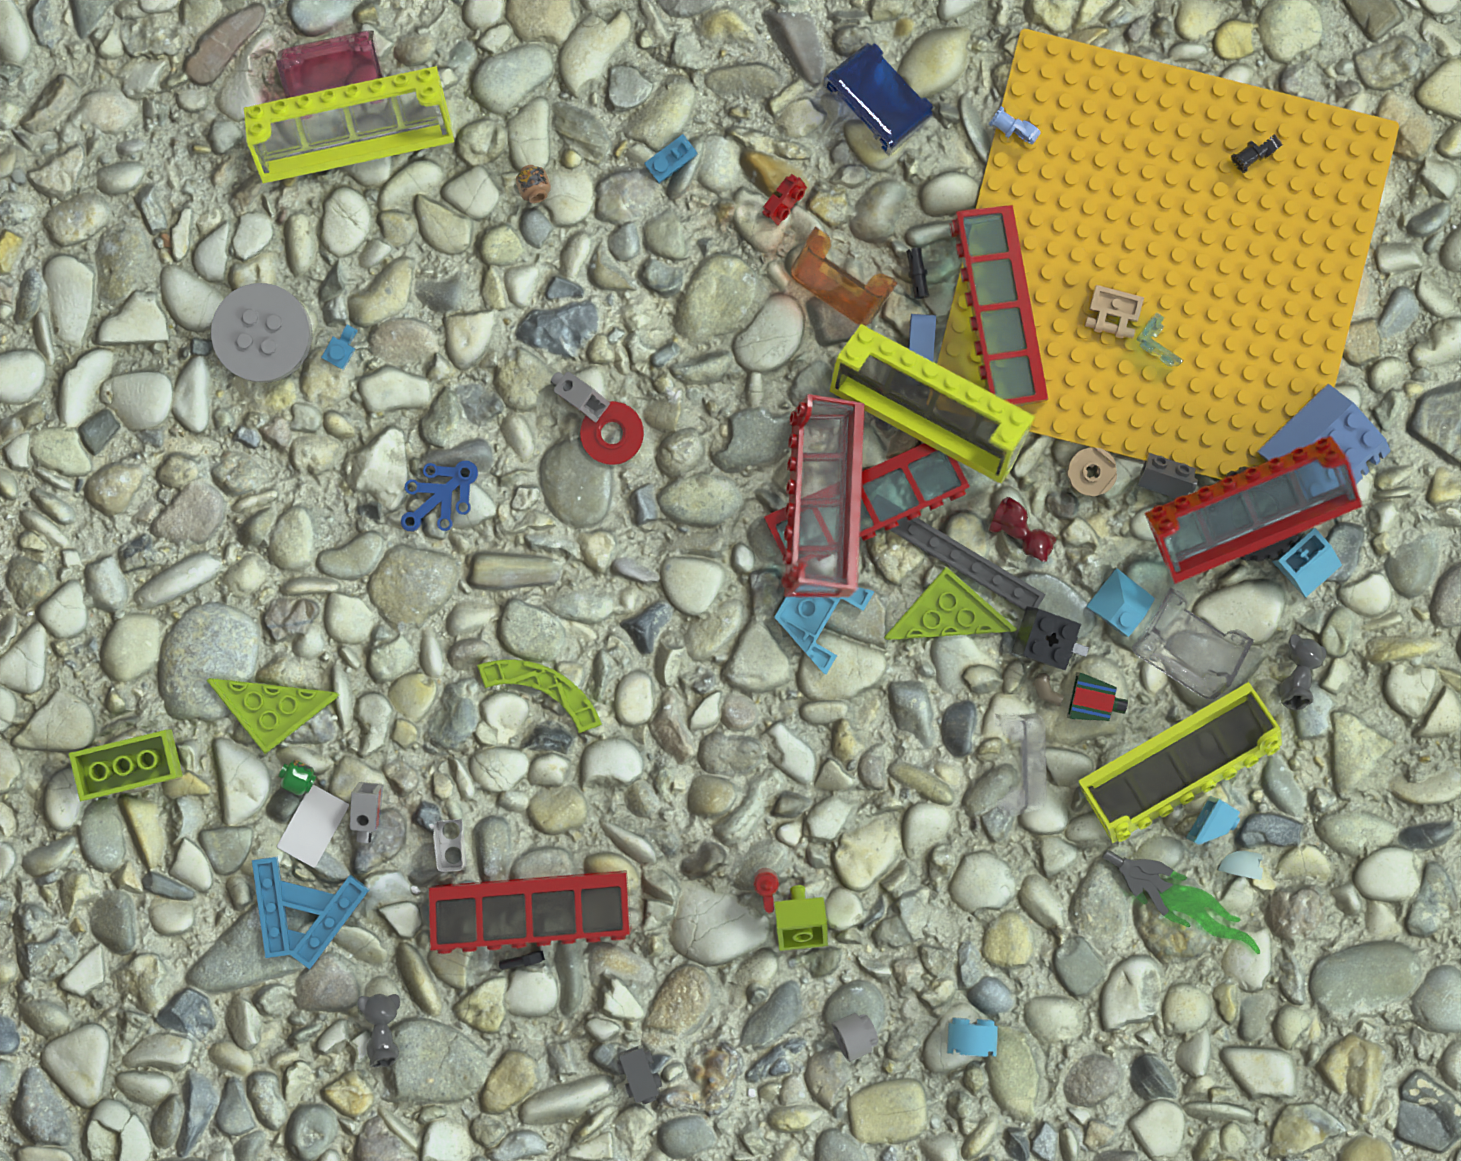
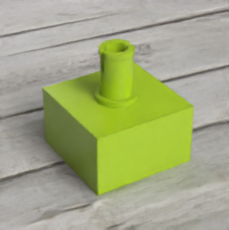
(801, 921)

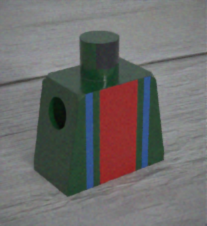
(1094, 699)

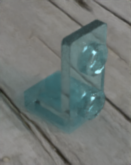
(1153, 329)

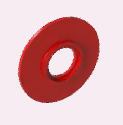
(623, 450)

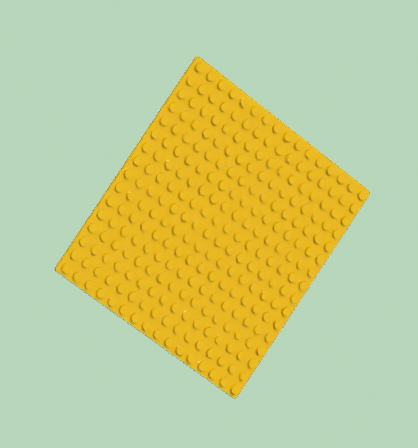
(1145, 200)

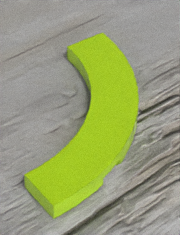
(547, 681)

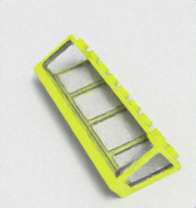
(348, 125)

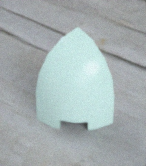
(1243, 864)

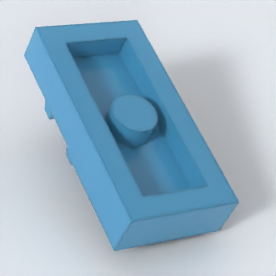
(671, 158)

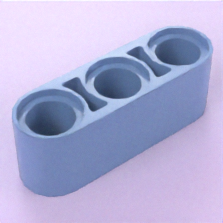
(922, 335)

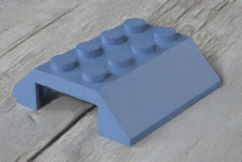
(1335, 416)

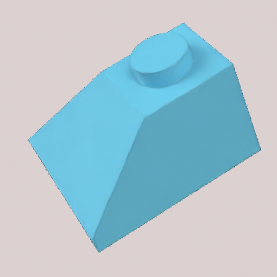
(1121, 603)
(1213, 821)

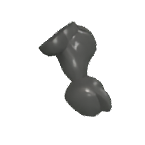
(1296, 688)
(380, 1011)

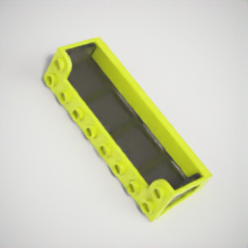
(1181, 763)

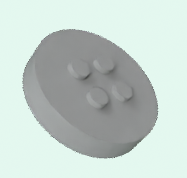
(261, 333)

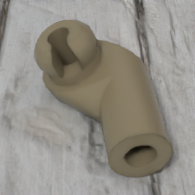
(1044, 690)

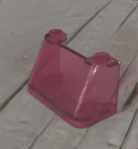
(329, 63)

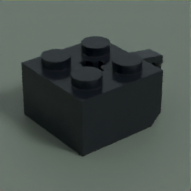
(1060, 640)

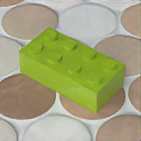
(125, 764)

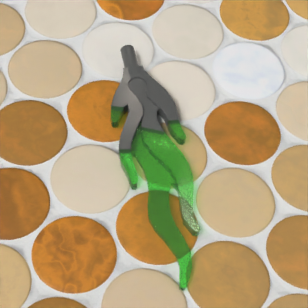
(1166, 896)

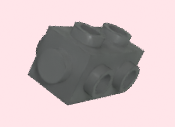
(1167, 476)
(642, 1081)

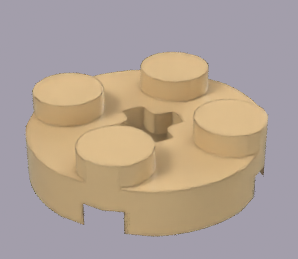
(1078, 474)

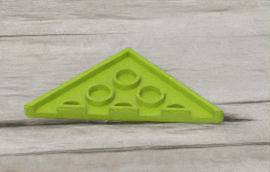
(949, 609)
(270, 711)

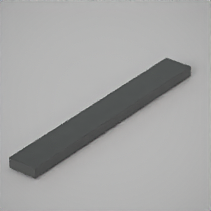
(968, 563)

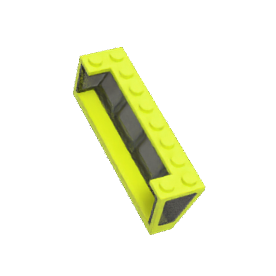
(931, 403)

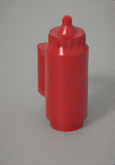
(766, 885)

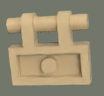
(1116, 304)

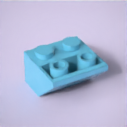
(1308, 561)

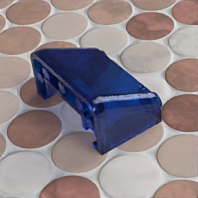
(879, 97)

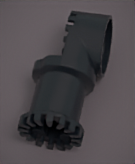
(1253, 153)

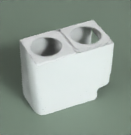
(440, 849)

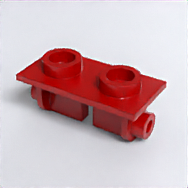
(778, 208)

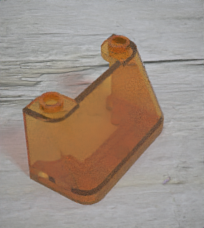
(836, 286)

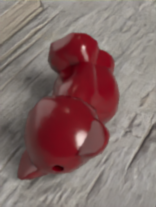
(1012, 519)

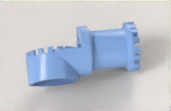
(1009, 125)

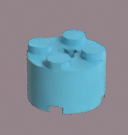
(972, 1038)

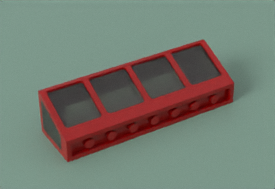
(529, 911)

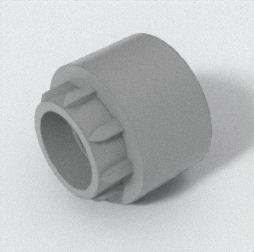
(855, 1035)

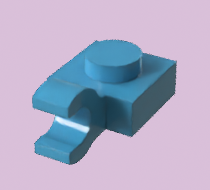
(339, 350)

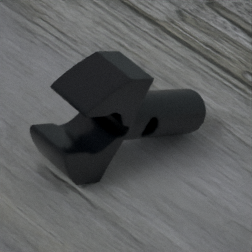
(526, 960)

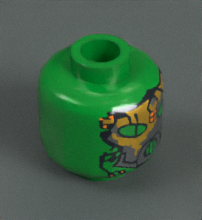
(297, 777)

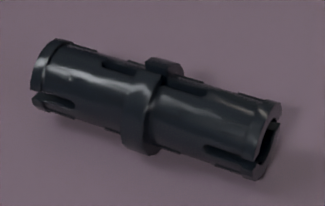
(917, 273)

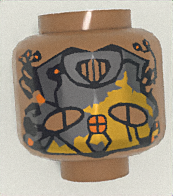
(533, 184)

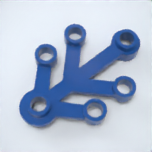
(442, 492)

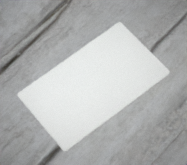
(313, 826)

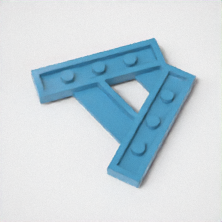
(275, 895)

